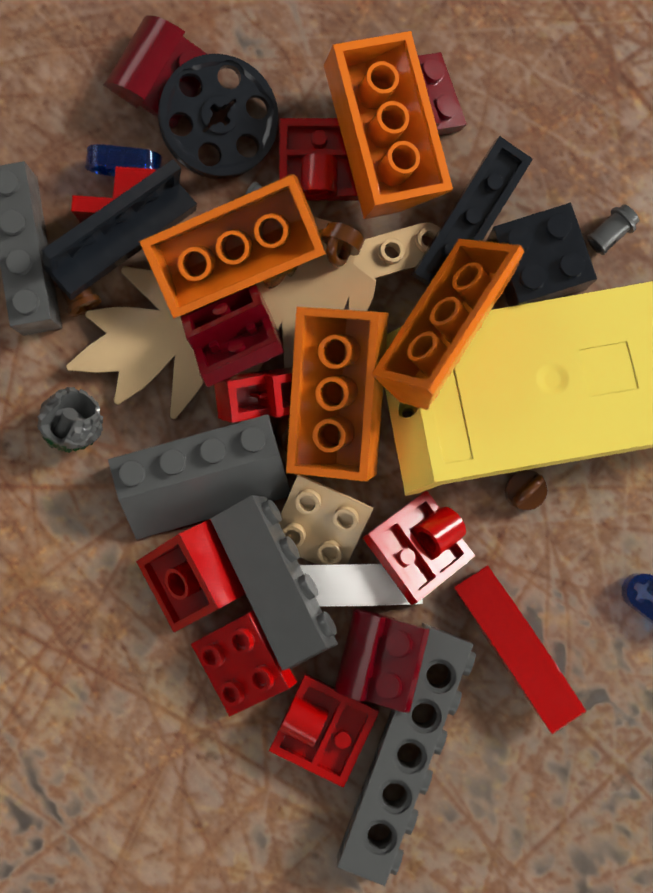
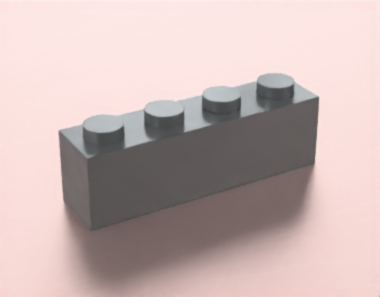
(23, 235)
(274, 581)

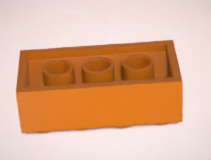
(386, 123)
(234, 246)
(446, 320)
(334, 394)

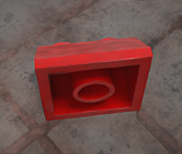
(191, 575)

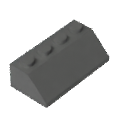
(198, 476)

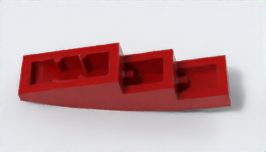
(520, 650)

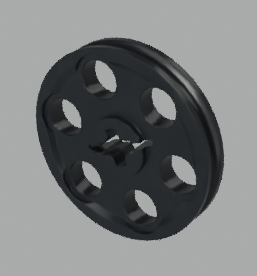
(216, 97)

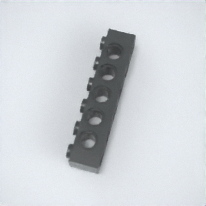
(379, 858)

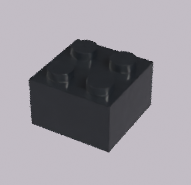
(553, 256)

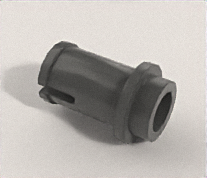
(621, 221)

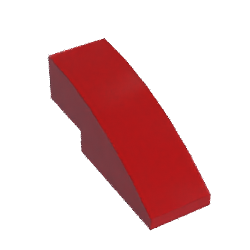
(254, 395)

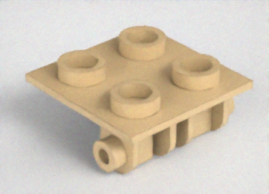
(323, 521)

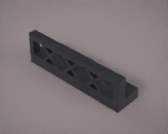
(477, 205)
(115, 230)

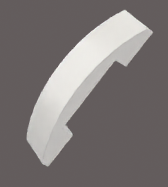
(354, 585)

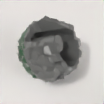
(70, 420)

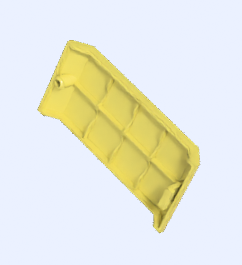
(536, 391)

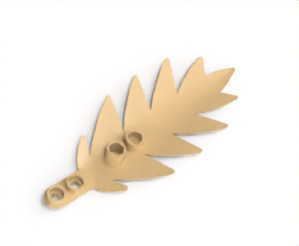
(146, 340)

